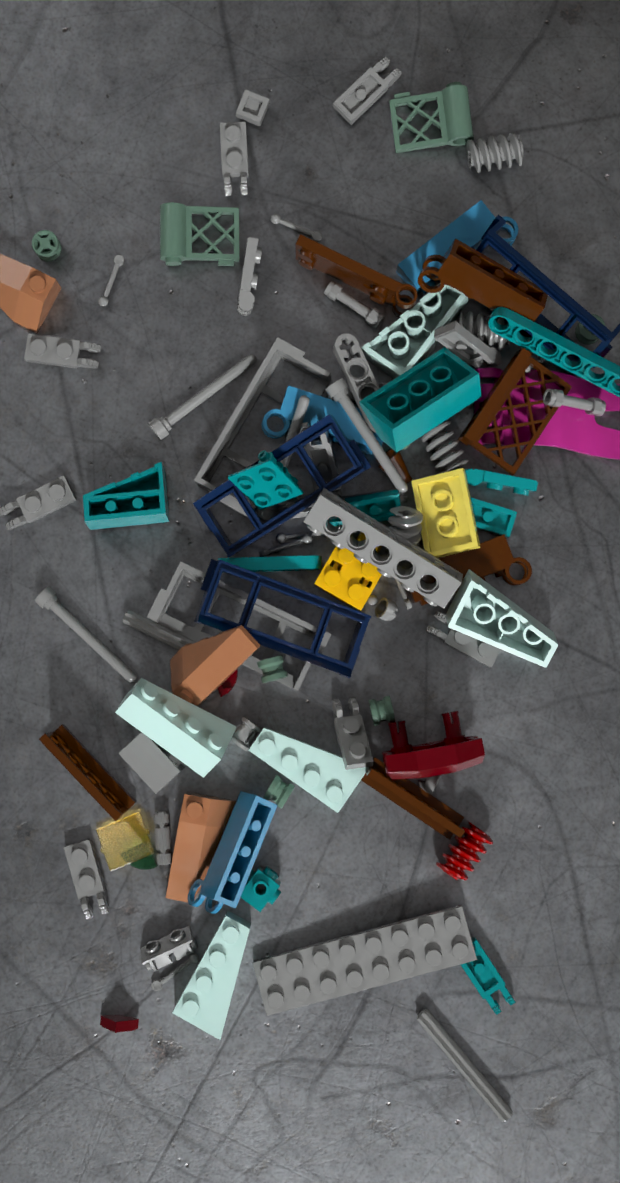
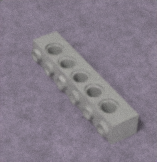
(376, 535)

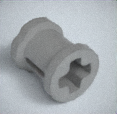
(245, 733)

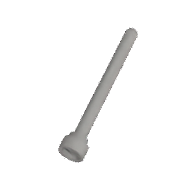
(339, 392)
(163, 425)
(295, 427)
(49, 600)

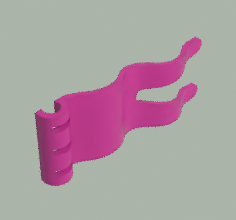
(568, 427)

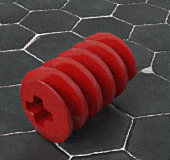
(465, 852)

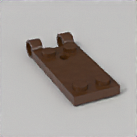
(377, 285)

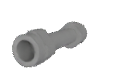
(335, 292)
(556, 398)

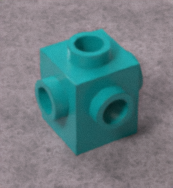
(260, 897)

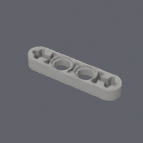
(355, 384)

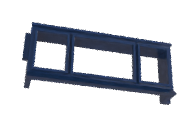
(577, 312)
(293, 445)
(310, 655)

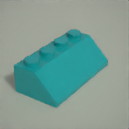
(421, 398)

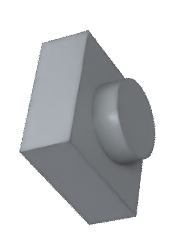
(252, 107)

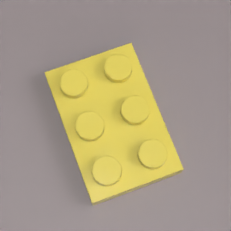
(446, 512)

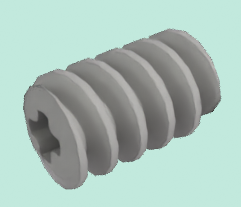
(494, 152)
(481, 329)
(443, 448)
(407, 524)

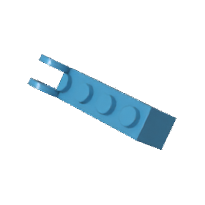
(466, 228)
(317, 409)
(234, 853)

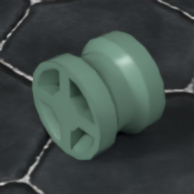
(46, 240)
(586, 336)
(272, 669)
(381, 710)
(278, 791)

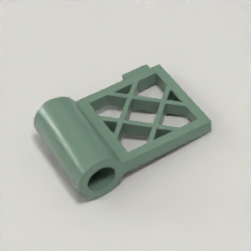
(453, 115)
(177, 237)

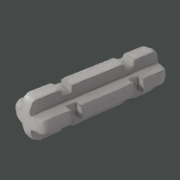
(162, 838)

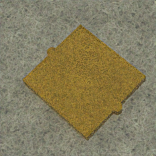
(125, 841)

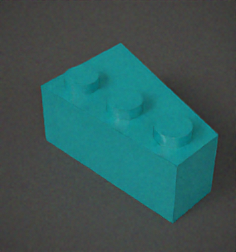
(129, 502)

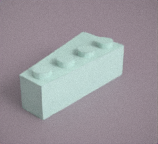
(412, 335)
(498, 621)
(177, 725)
(308, 766)
(211, 986)

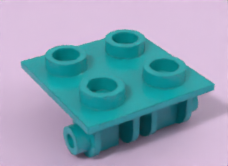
(266, 482)

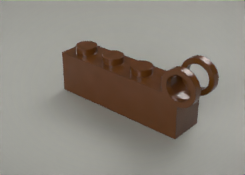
(483, 281)
(491, 557)

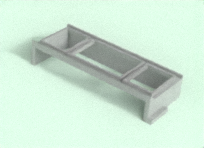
(278, 351)
(164, 598)

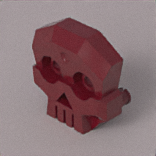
(435, 757)

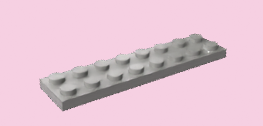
(364, 960)

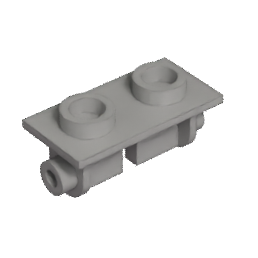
(156, 952)

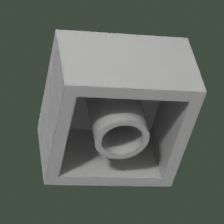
(151, 762)

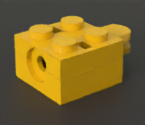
(348, 577)

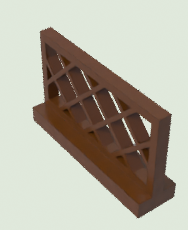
(493, 404)
(88, 771)
(415, 801)

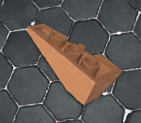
(26, 293)
(209, 662)
(197, 839)

